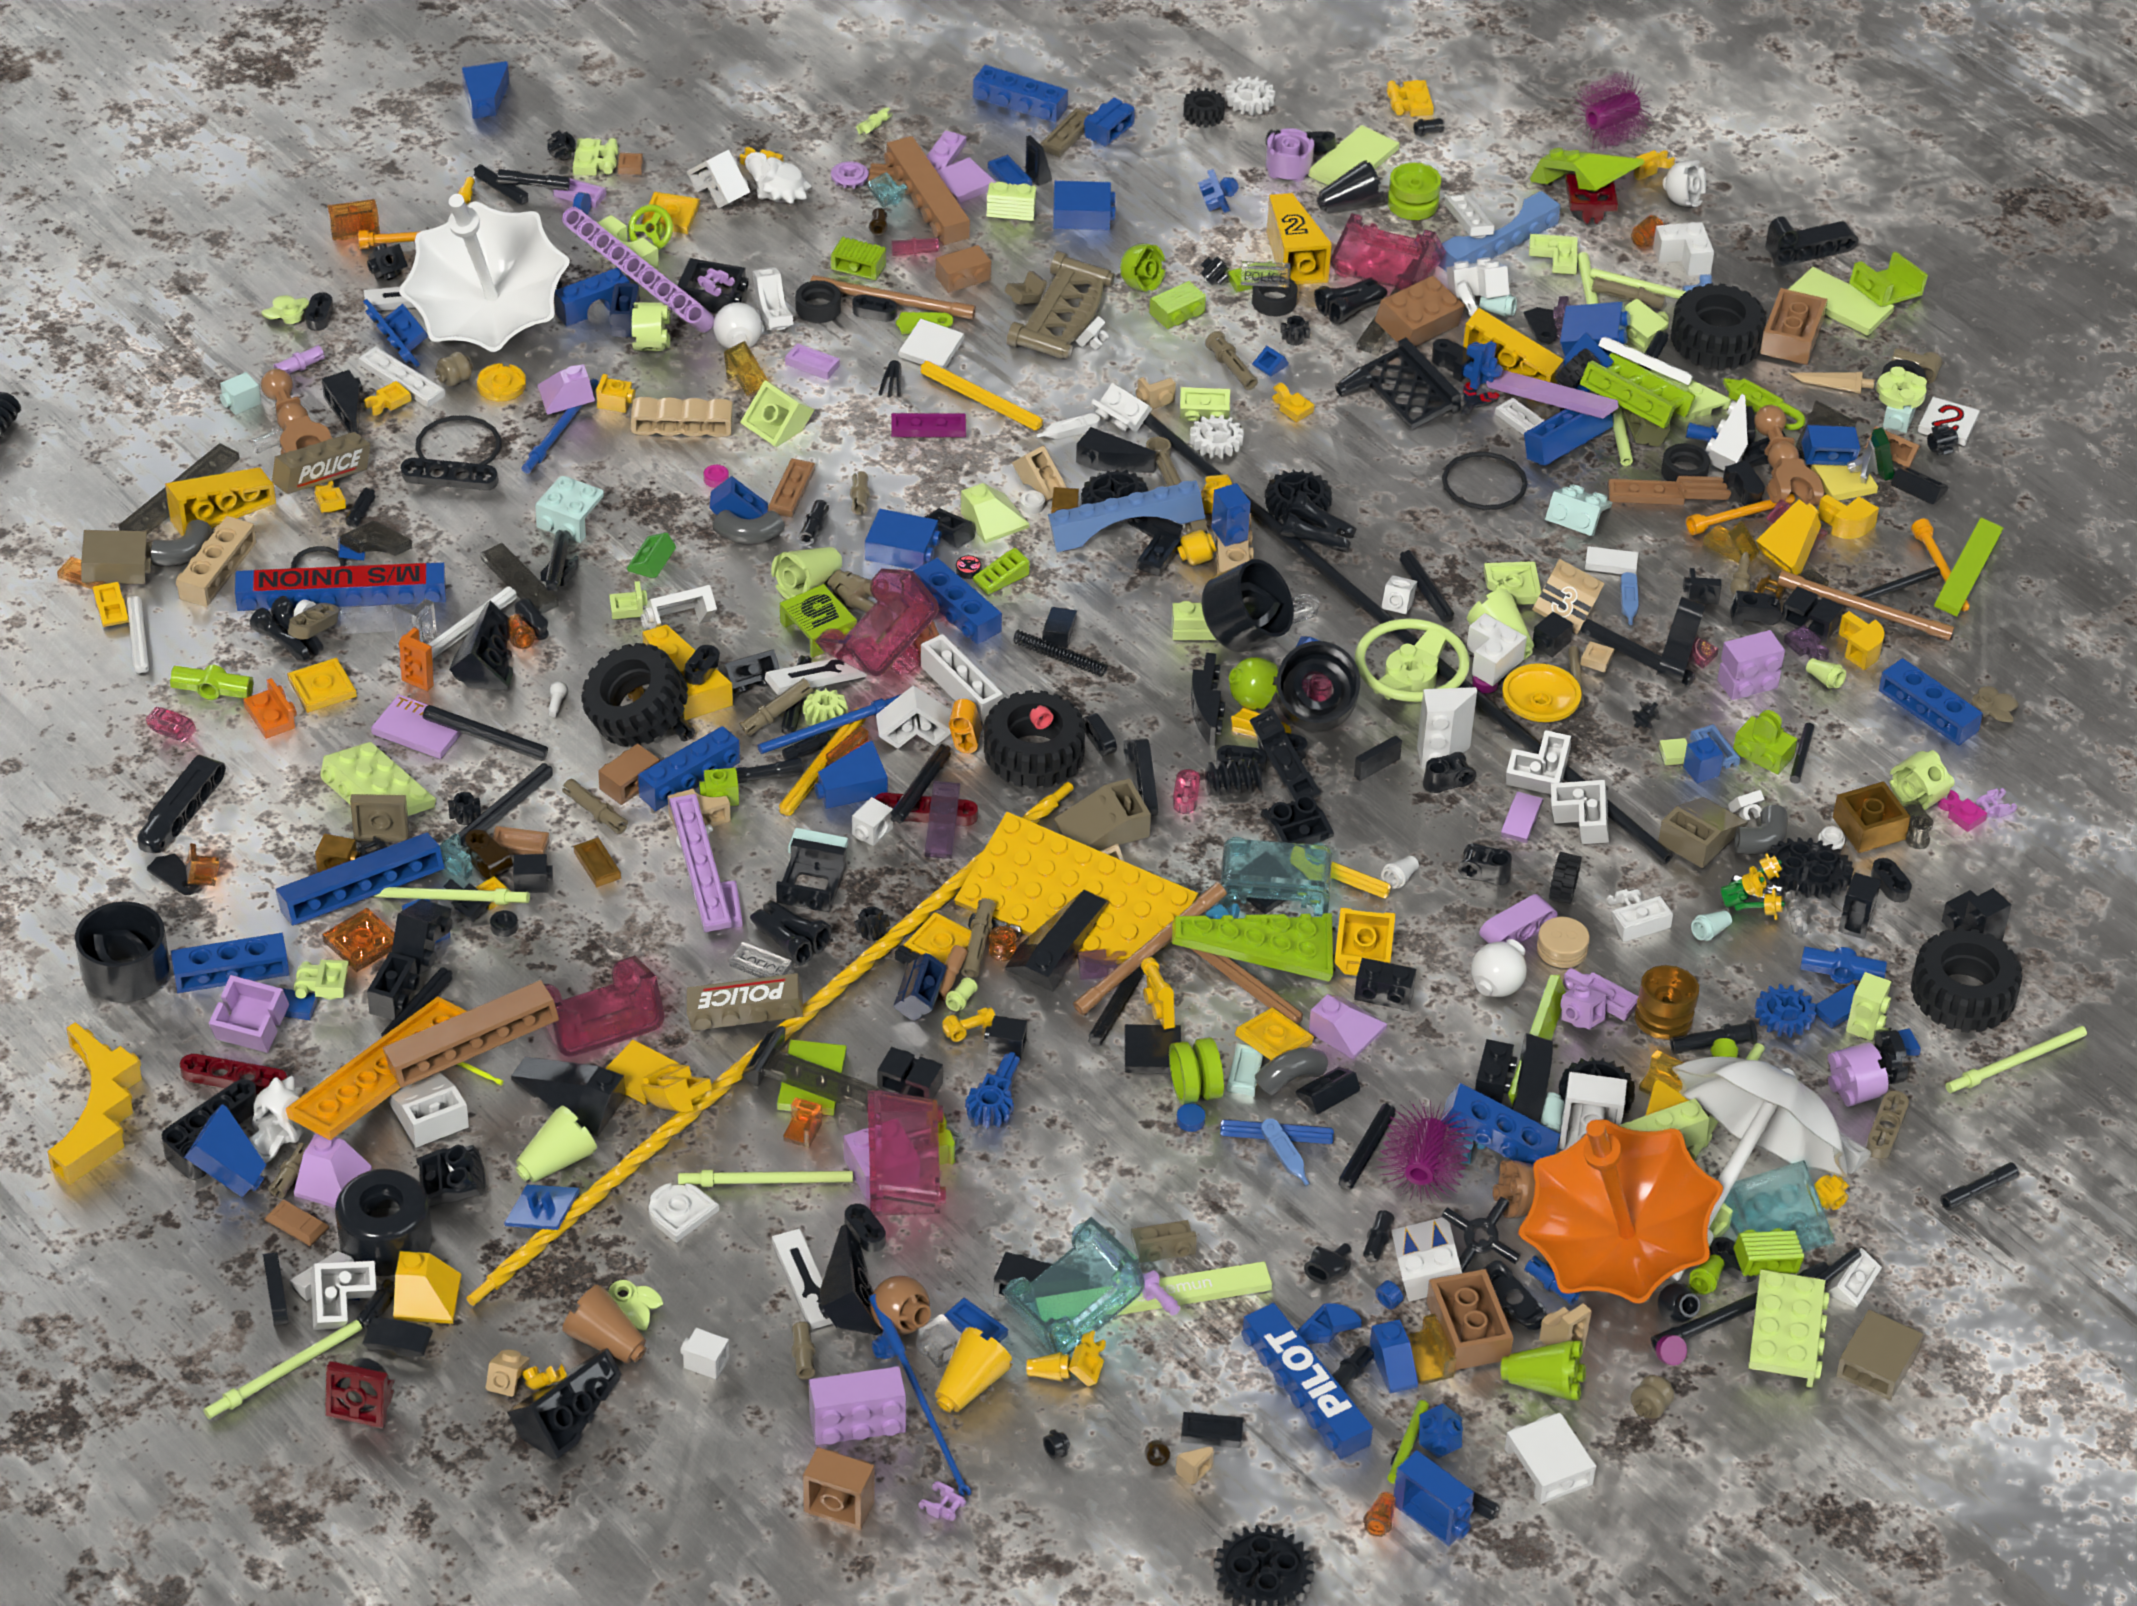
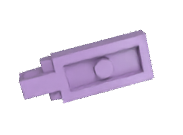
(1618, 1000)

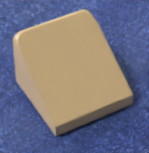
(1195, 1464)

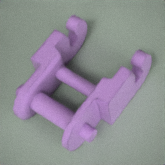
(717, 276)
(1998, 809)
(938, 1510)

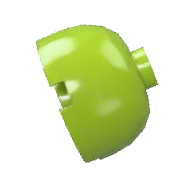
(1142, 267)
(1253, 682)

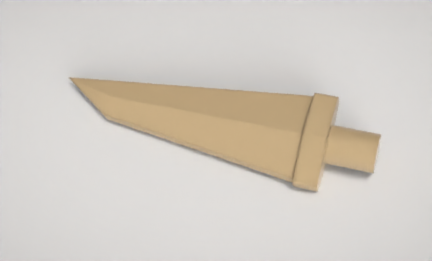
(1840, 380)

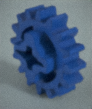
(1785, 1010)

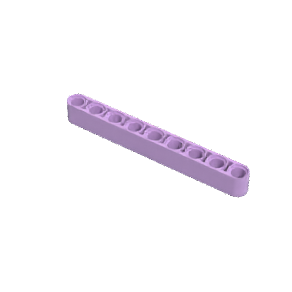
(638, 269)

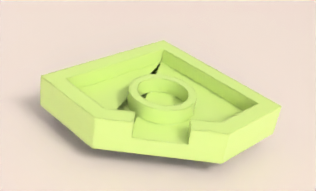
(1516, 577)

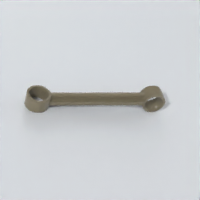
(1170, 474)

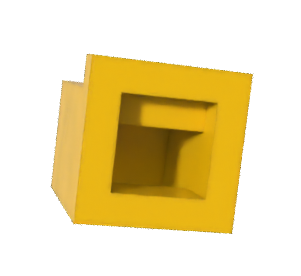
(614, 394)
(1207, 492)

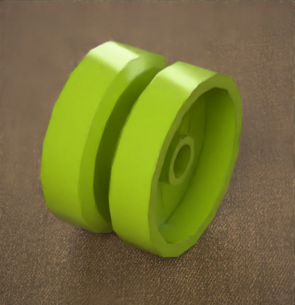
(1414, 191)
(1196, 1070)

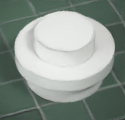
(1833, 836)

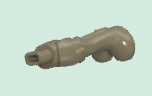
(852, 589)

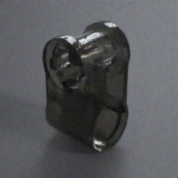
(1919, 825)

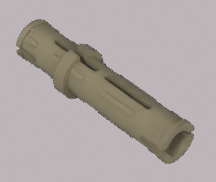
(1627, 292)
(777, 706)
(602, 812)
(980, 927)

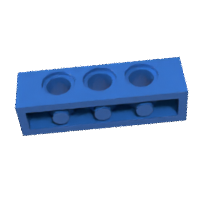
(960, 602)
(1930, 701)
(214, 963)
(1499, 1126)

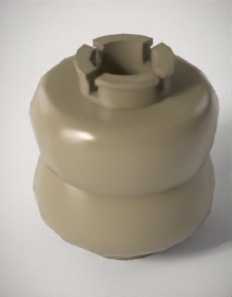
(454, 369)
(1652, 1396)

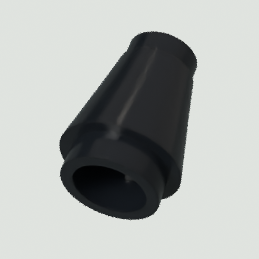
(1354, 382)

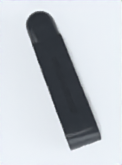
(180, 803)

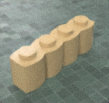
(686, 417)

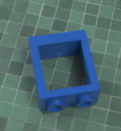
(1433, 1498)

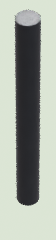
(1900, 583)

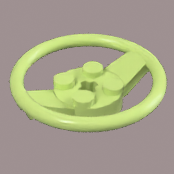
(1412, 666)

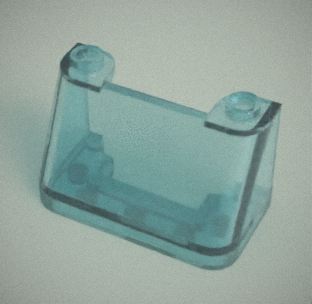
(1276, 872)
(1079, 1289)

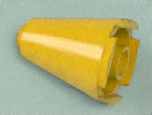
(971, 1370)

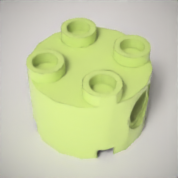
(649, 326)
(1921, 779)

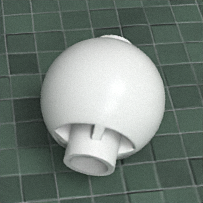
(737, 324)
(1499, 968)

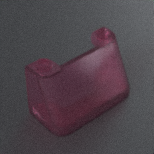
(1385, 256)
(888, 628)
(608, 1013)
(904, 1154)

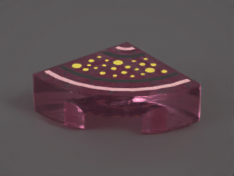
(1703, 652)

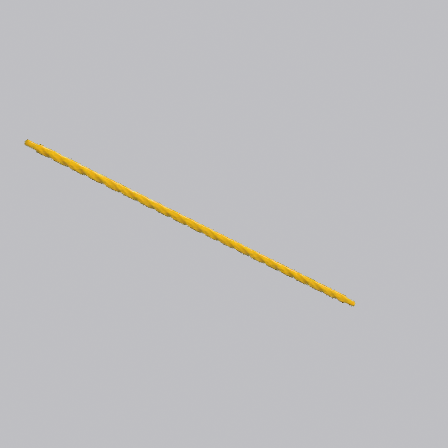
(733, 1074)

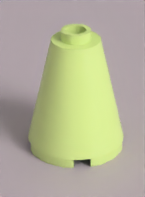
(804, 569)
(1504, 609)
(555, 1146)

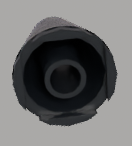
(1352, 190)

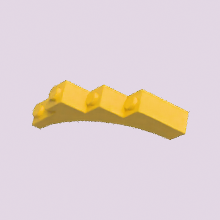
(98, 1130)

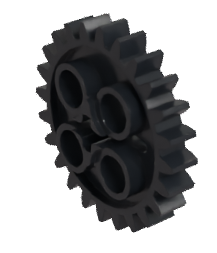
(1811, 868)
(1243, 1555)

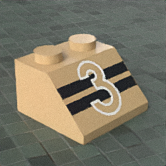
(1569, 594)

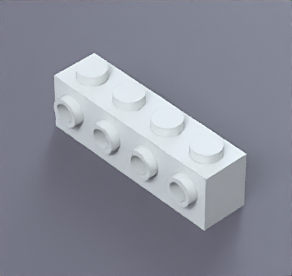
(958, 675)

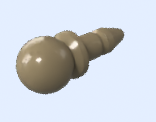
(1741, 577)

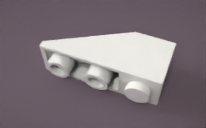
(1732, 437)

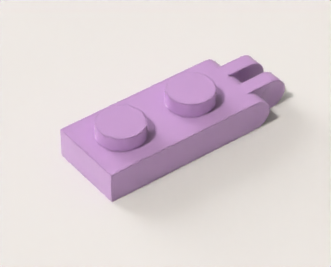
(946, 149)

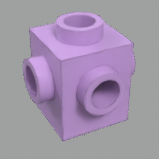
(1583, 1007)

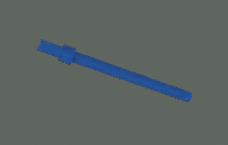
(538, 453)
(875, 707)

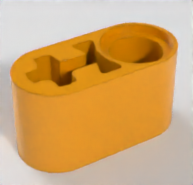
(965, 726)

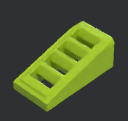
(1017, 569)

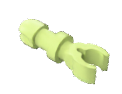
(873, 121)

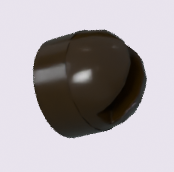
(1162, 1449)

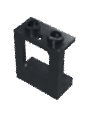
(816, 861)

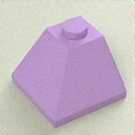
(566, 389)
(1344, 1025)
(327, 1169)

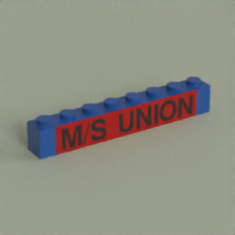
(342, 585)

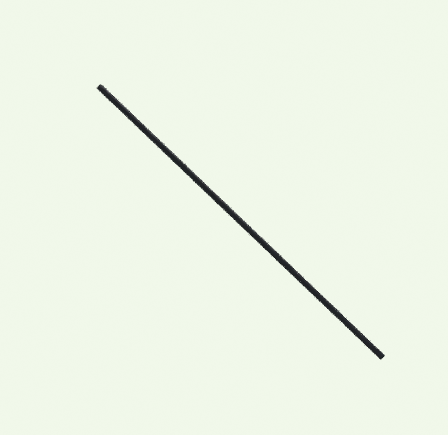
(1403, 635)

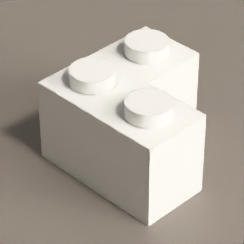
(721, 178)
(1686, 244)
(1483, 278)
(1495, 648)
(913, 714)
(1540, 770)
(1582, 803)
(334, 1285)

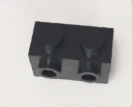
(749, 670)
(1385, 984)
(392, 986)
(1494, 1070)

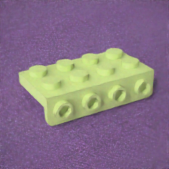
(370, 771)
(1789, 1325)

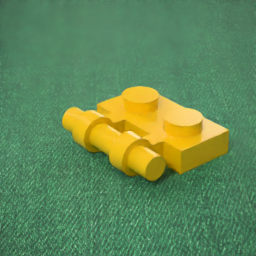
(1416, 98)

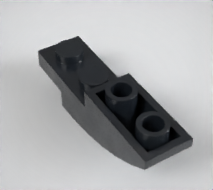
(1206, 700)

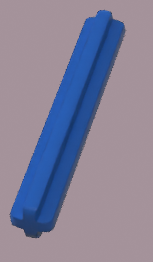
(1295, 1133)

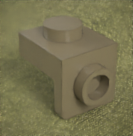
(1029, 291)

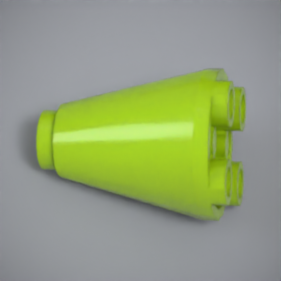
(1548, 1369)

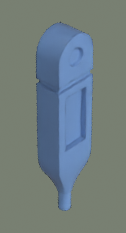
(1629, 596)
(1284, 1149)

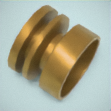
(1666, 1002)

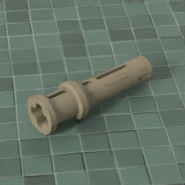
(1226, 353)

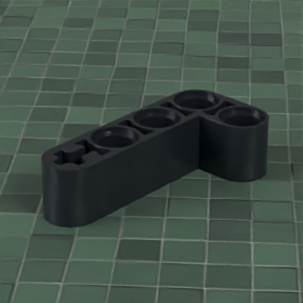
(1793, 246)
(1680, 639)
(180, 1135)

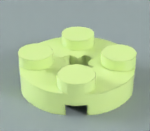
(1912, 387)

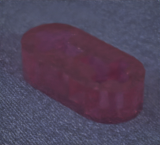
(170, 724)
(1191, 791)

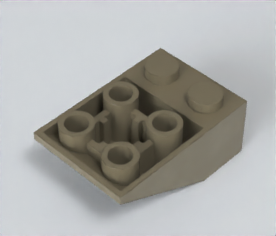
(1107, 817)
(1699, 830)

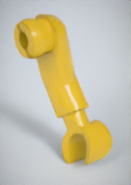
(539, 1380)

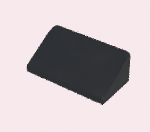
(1918, 484)
(771, 1042)
(1329, 1089)

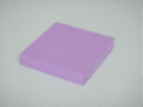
(965, 179)

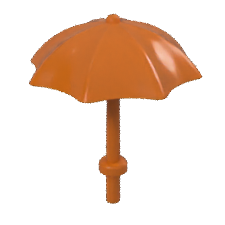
(1620, 1211)

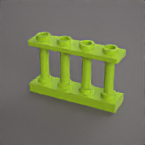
(1638, 390)

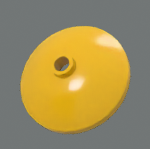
(1541, 692)

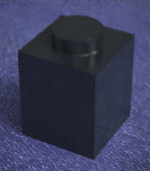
(1552, 634)
(532, 873)
(1006, 1036)

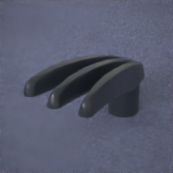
(893, 371)

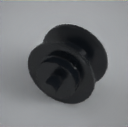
(1646, 715)

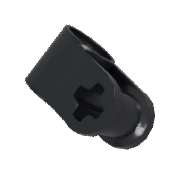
(1445, 773)
(1488, 864)

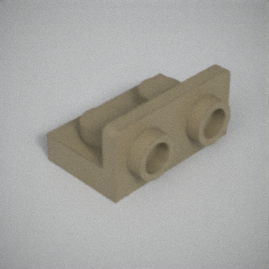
(1164, 1241)

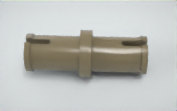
(859, 493)
(288, 1173)
(803, 1350)

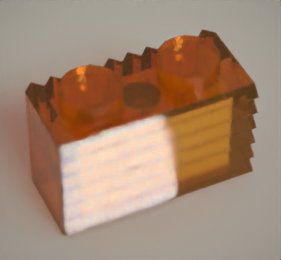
(350, 217)

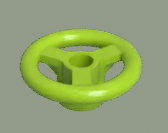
(659, 228)

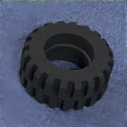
(1697, 331)
(618, 676)
(1034, 762)
(1961, 1004)

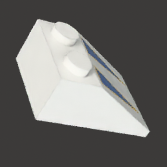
(1425, 1253)

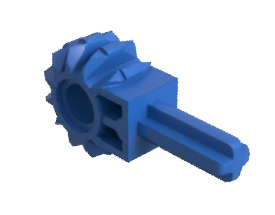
(992, 1100)

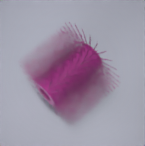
(1613, 110)
(1425, 1151)

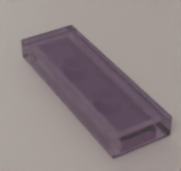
(942, 820)

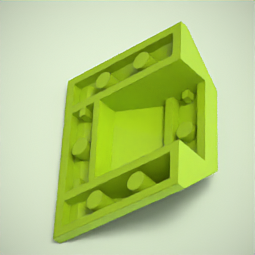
(1591, 168)

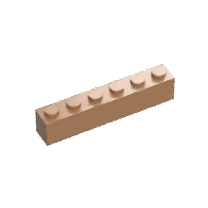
(927, 190)
(470, 1033)

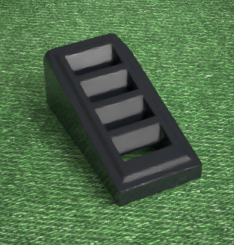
(1036, 162)

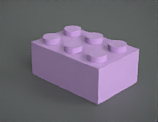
(857, 1405)

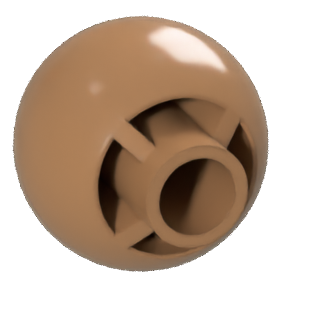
(903, 1302)

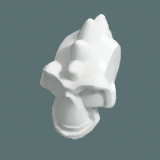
(776, 179)
(272, 1120)

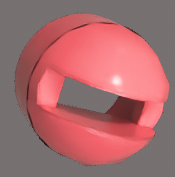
(1045, 714)

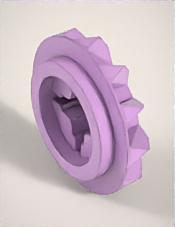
(849, 169)

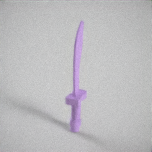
(1153, 1290)

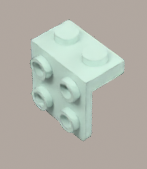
(566, 507)
(1577, 509)

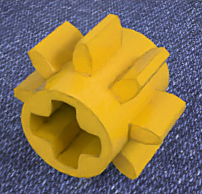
(1831, 1191)

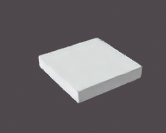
(931, 343)

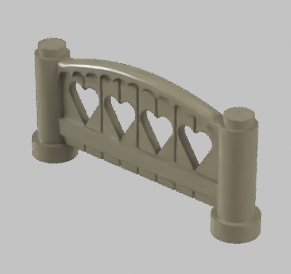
(1068, 273)

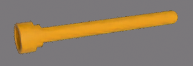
(369, 239)
(1699, 523)
(1923, 531)

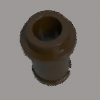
(878, 224)

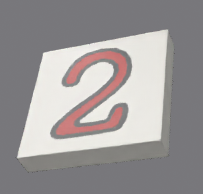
(1944, 412)

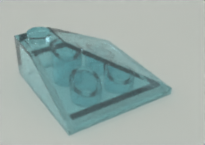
(1780, 1200)

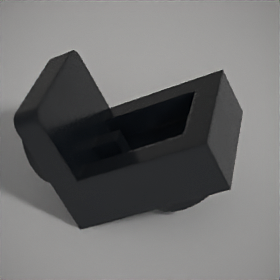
(1702, 589)

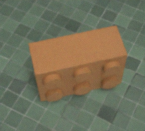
(1420, 312)
(1793, 326)
(1470, 1318)

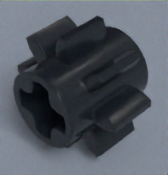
(561, 145)
(1214, 270)
(1295, 330)
(1942, 439)
(464, 808)
(872, 923)

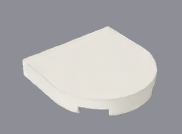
(680, 1209)

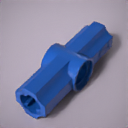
(1841, 965)

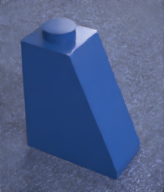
(485, 87)
(852, 778)
(227, 1153)

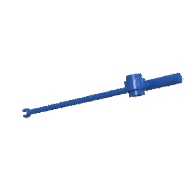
(889, 1346)

